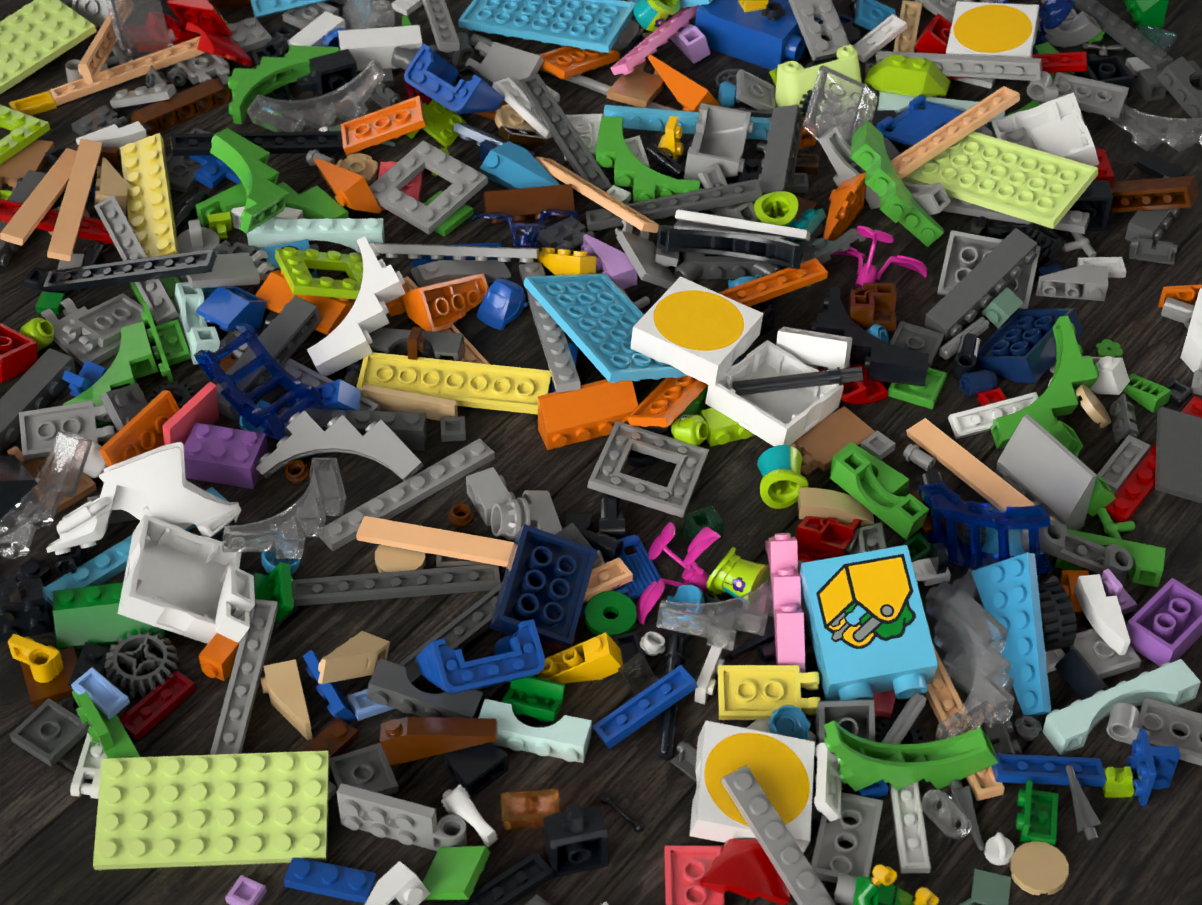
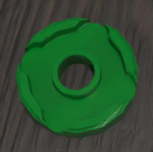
(610, 602)

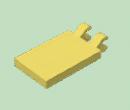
(758, 690)

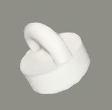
(999, 850)

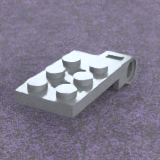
(805, 12)
(1087, 93)
(1159, 721)
(398, 819)
(841, 864)

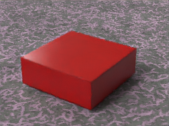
(991, 396)

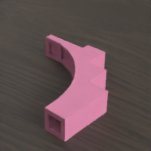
(786, 600)

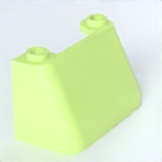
(795, 81)

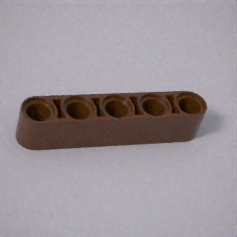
(182, 106)

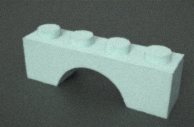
(194, 326)
(563, 740)

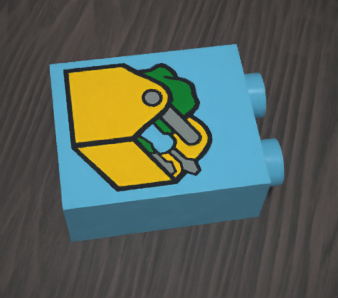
(868, 625)

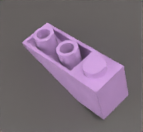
(691, 43)
(611, 262)

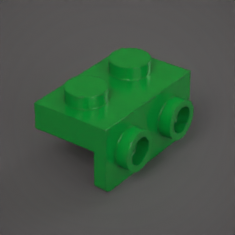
(277, 588)
(536, 698)
(1038, 815)

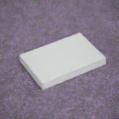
(587, 128)

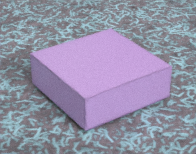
(245, 892)

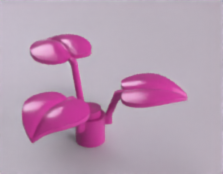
(868, 272)
(692, 574)

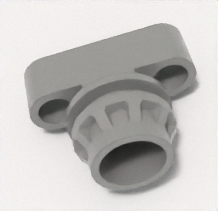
(532, 509)

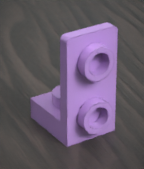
(1114, 588)

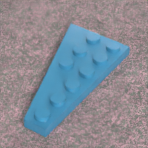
(1012, 598)

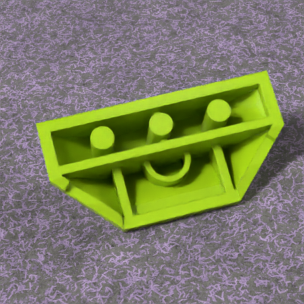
(908, 77)

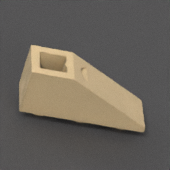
(110, 183)
(353, 659)

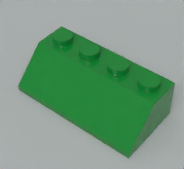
(1147, 11)
(93, 617)

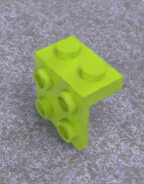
(439, 123)

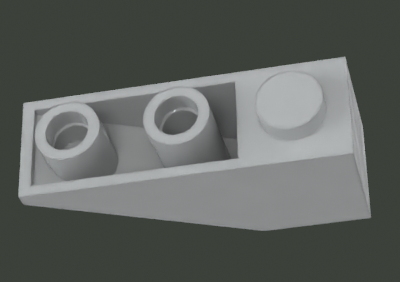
(1079, 282)

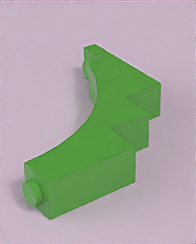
(259, 180)
(313, 202)
(132, 362)

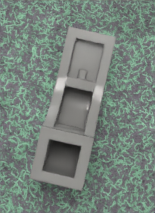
(1073, 31)
(713, 177)

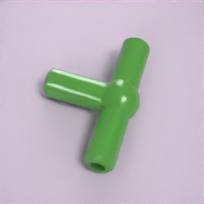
(1113, 529)

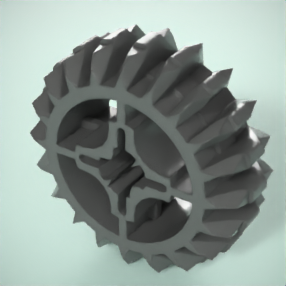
(131, 656)

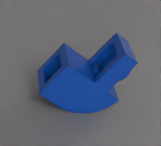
(88, 376)

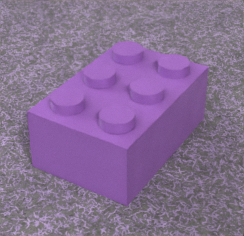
(224, 455)
(1167, 623)

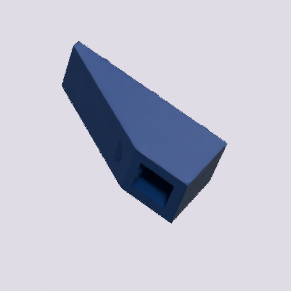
(337, 396)

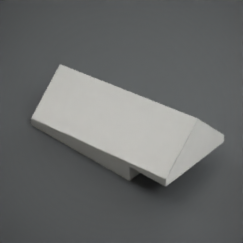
(379, 43)

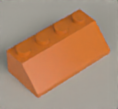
(278, 293)
(585, 412)

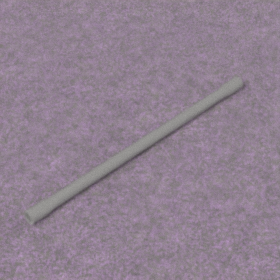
(577, 79)

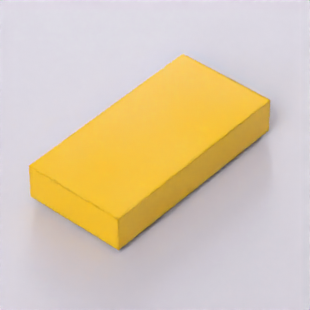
(34, 104)

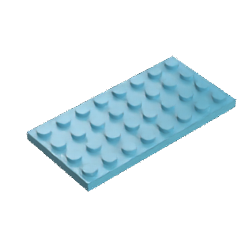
(562, 22)
(599, 323)

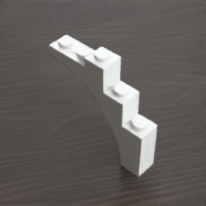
(352, 338)

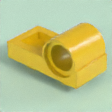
(670, 141)
(43, 660)

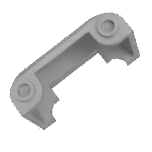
(719, 140)

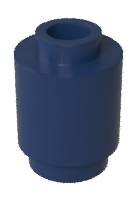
(978, 382)

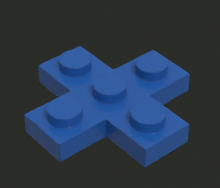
(213, 171)

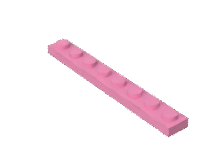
(655, 39)

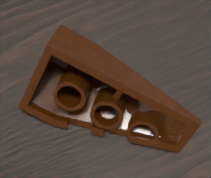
(425, 737)

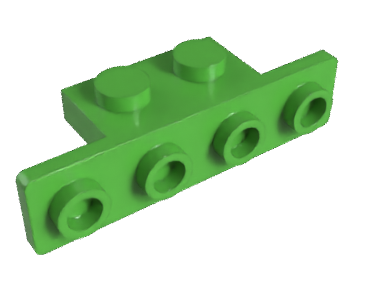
(169, 341)
(107, 732)

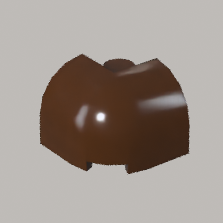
(874, 305)

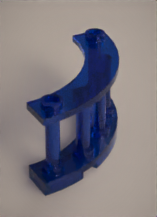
(244, 403)
(976, 515)

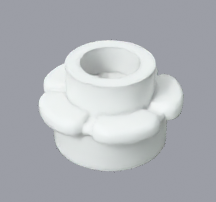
(652, 643)

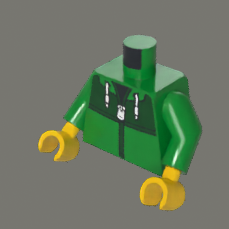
(881, 891)

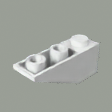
(1111, 377)
(398, 887)

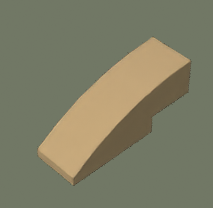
(833, 504)

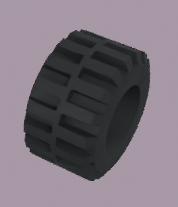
(1057, 616)

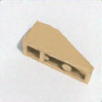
(287, 695)

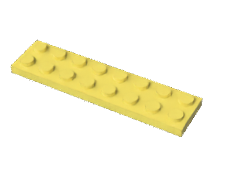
(149, 195)
(465, 382)

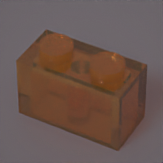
(529, 808)

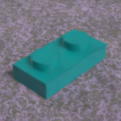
(809, 220)

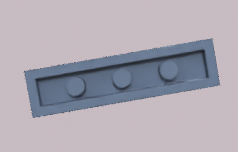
(469, 132)

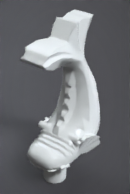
(459, 803)

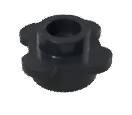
(773, 11)

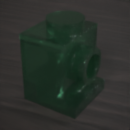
(700, 519)

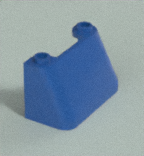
(436, 78)
(514, 659)

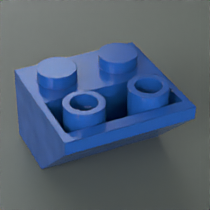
(231, 307)

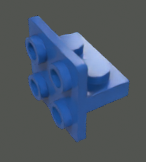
(1151, 766)

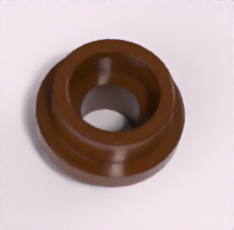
(292, 467)
(460, 515)

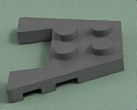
(822, 249)

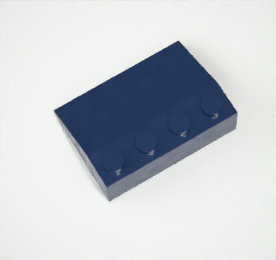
(1025, 344)
(544, 583)

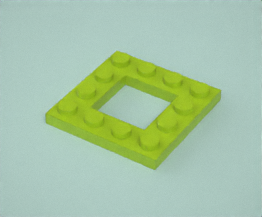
(23, 130)
(295, 267)

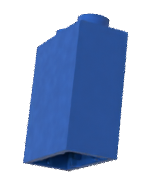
(751, 34)

